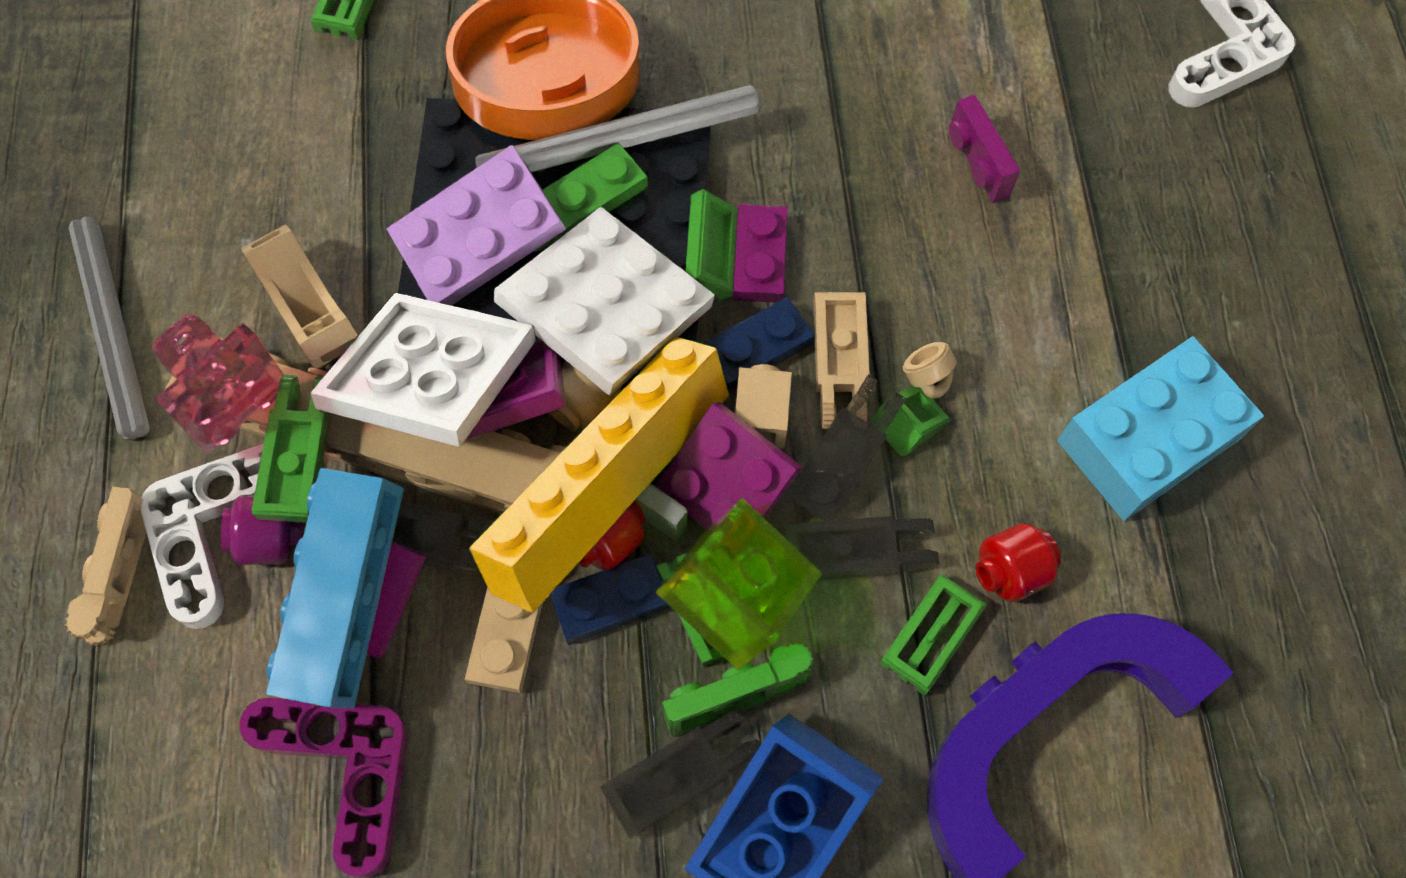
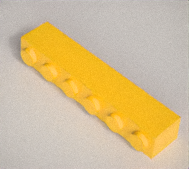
(599, 475)

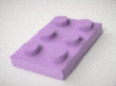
(476, 228)

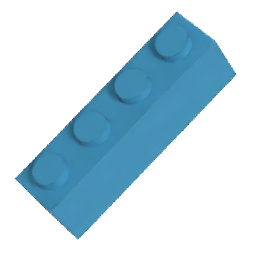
(334, 589)

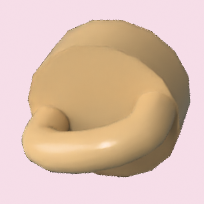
(929, 365)

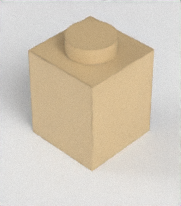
(764, 401)

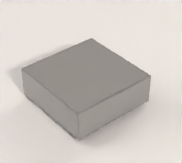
(663, 512)

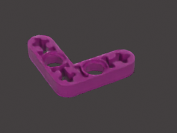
(362, 761)

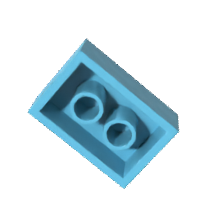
(1158, 428)

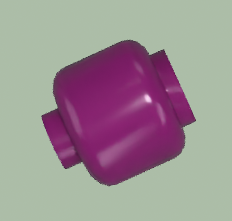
(257, 540)

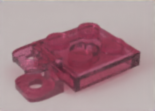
(216, 379)

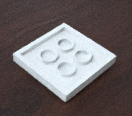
(604, 299)
(425, 369)

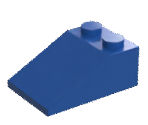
(787, 809)

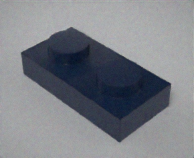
(762, 339)
(608, 599)

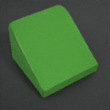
(914, 422)

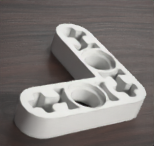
(1244, 44)
(187, 524)

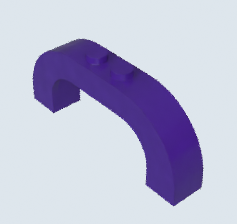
(1151, 650)

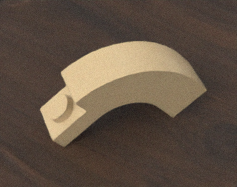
(300, 296)

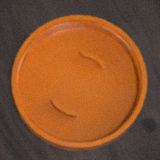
(543, 64)

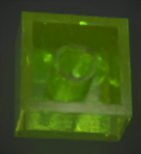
(740, 584)

